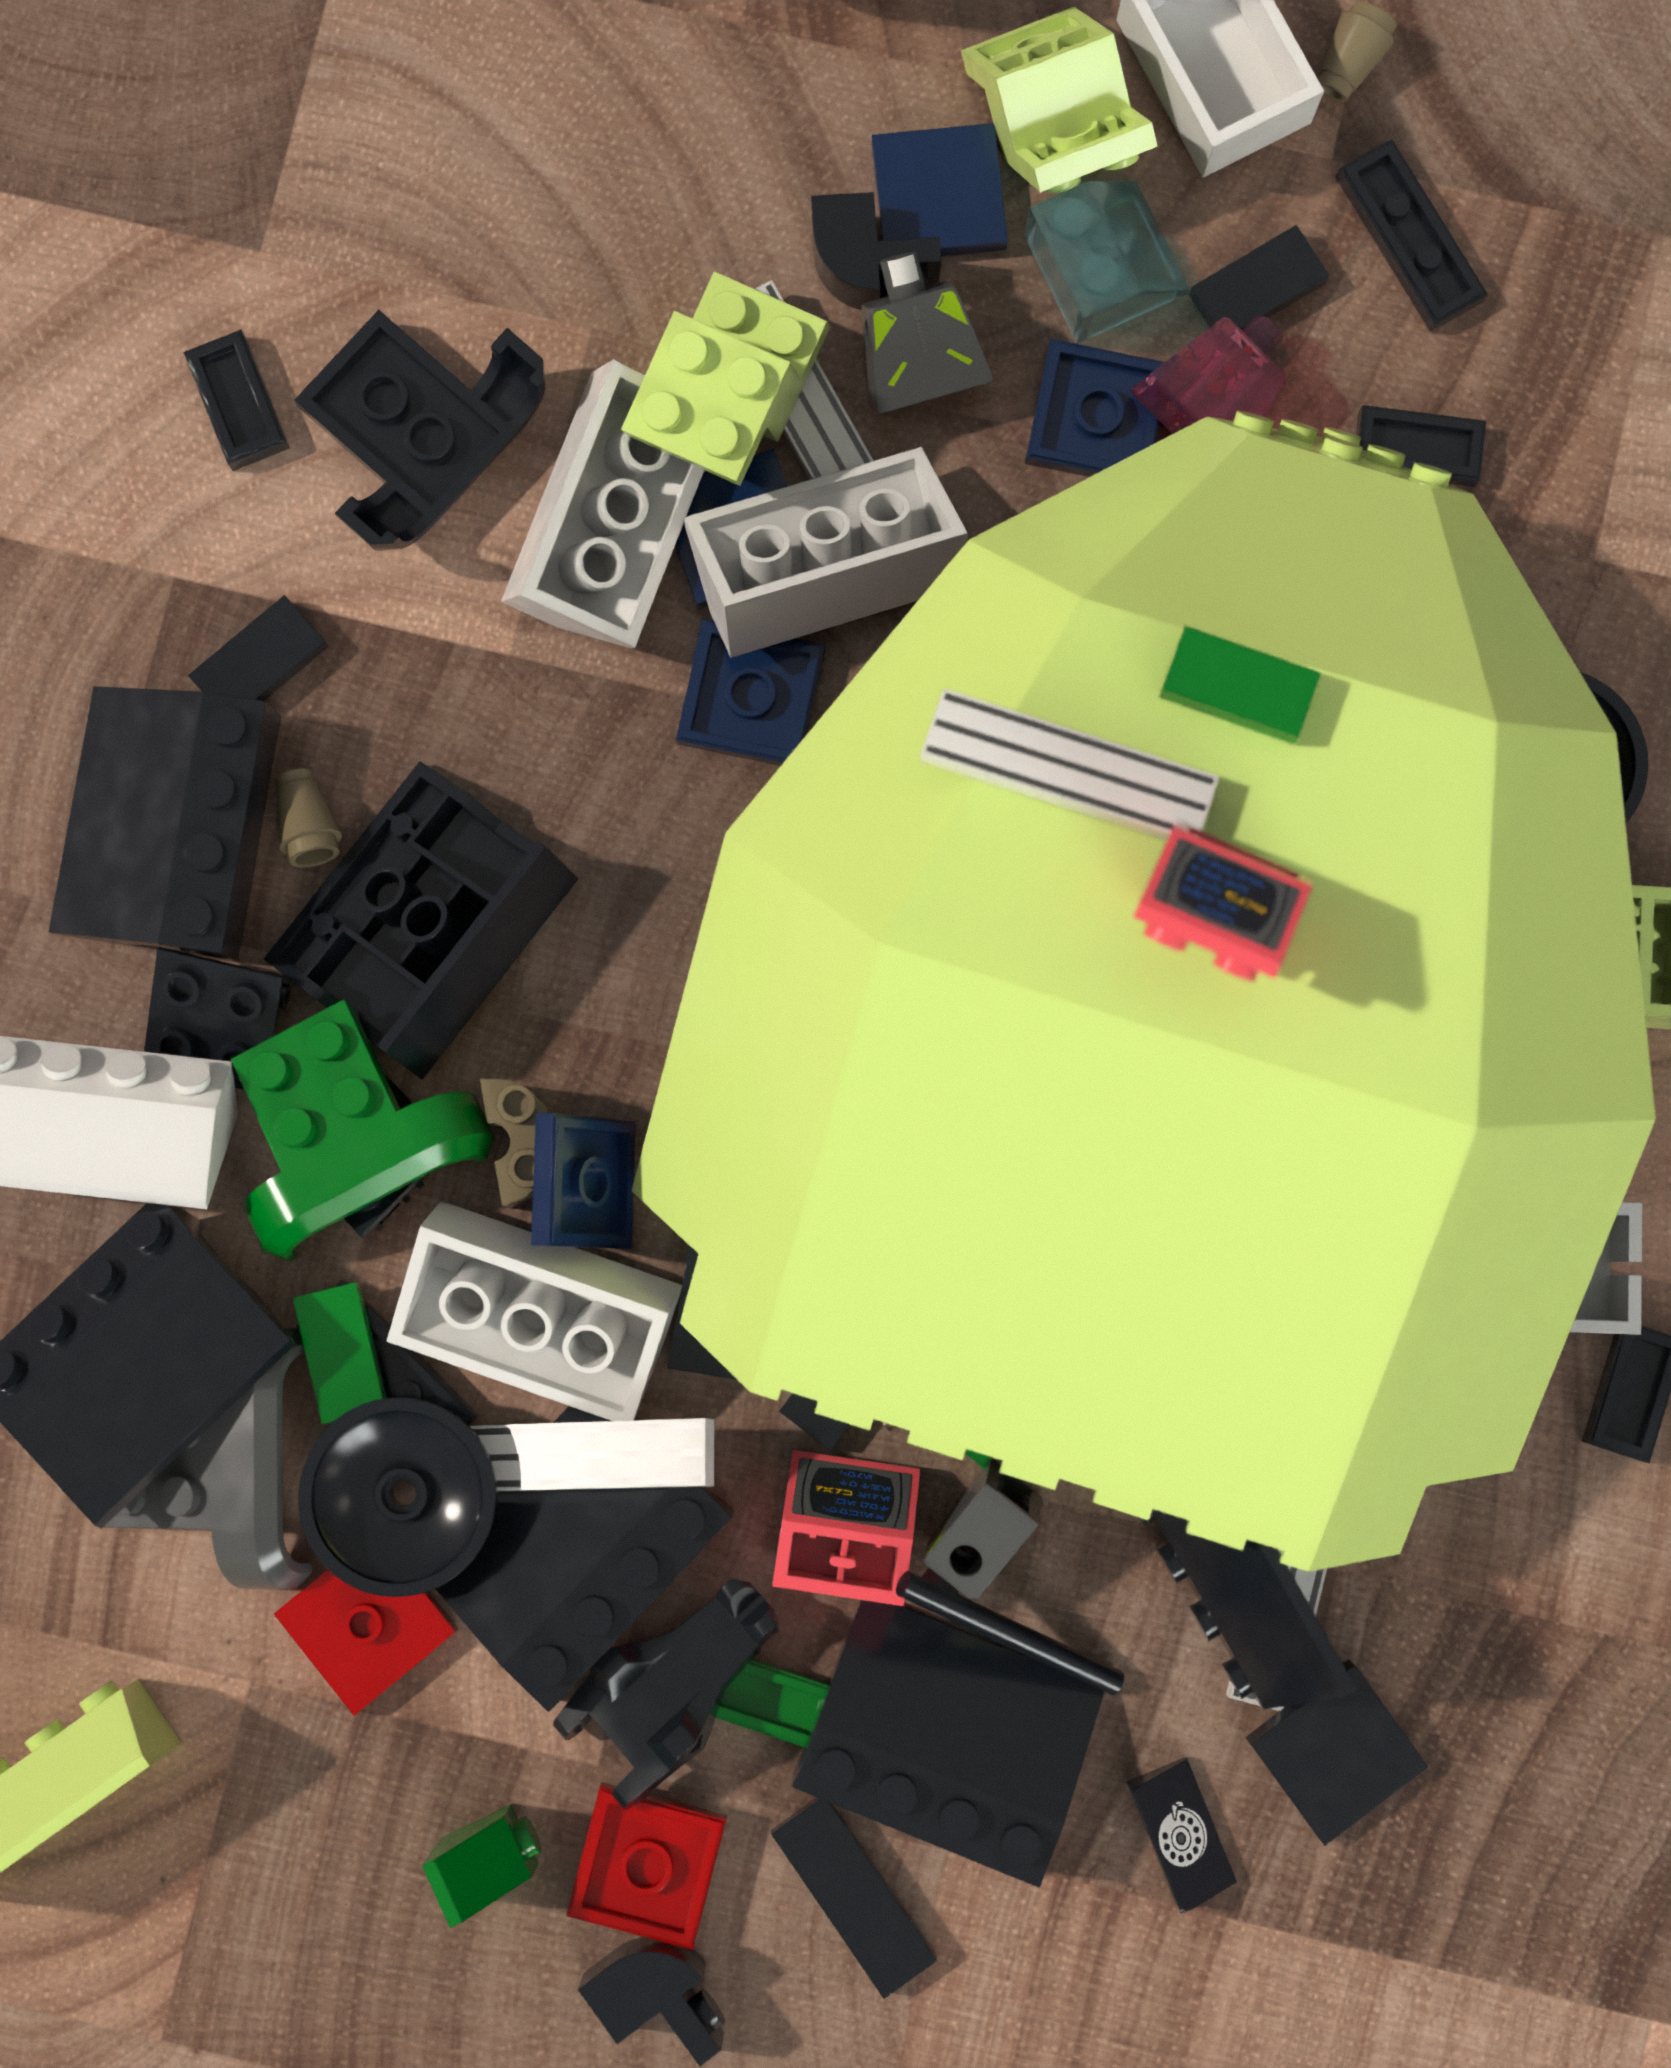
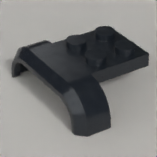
(418, 424)

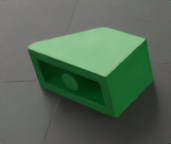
(481, 1863)

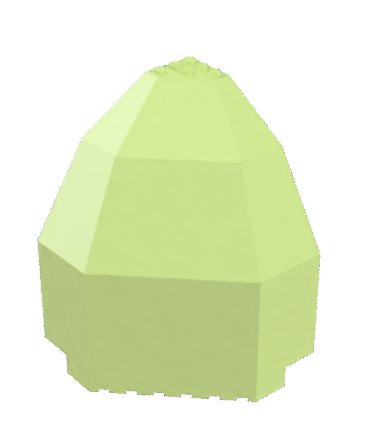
(1085, 1187)

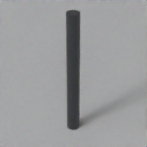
(1009, 1633)

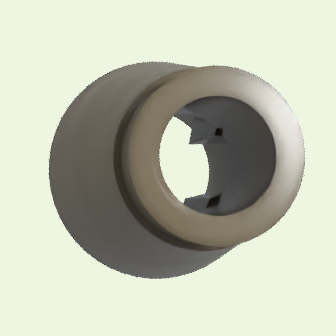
(1355, 49)
(304, 820)

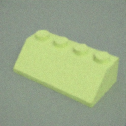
(79, 1765)

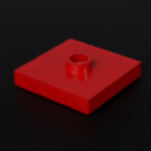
(363, 1638)
(647, 1867)

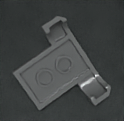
(232, 1485)

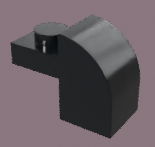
(849, 252)
(649, 1979)

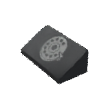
(1182, 1834)

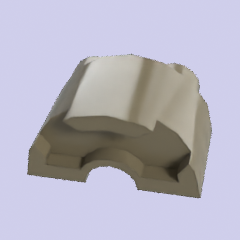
(515, 1110)

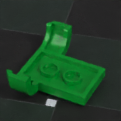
(341, 1128)

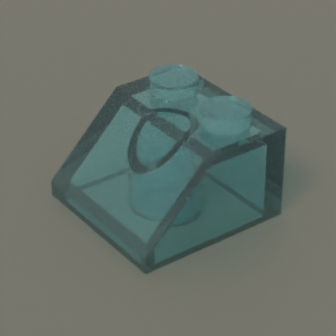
(1102, 255)

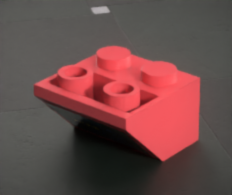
(1223, 902)
(846, 1527)

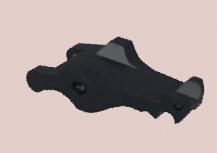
(666, 1691)

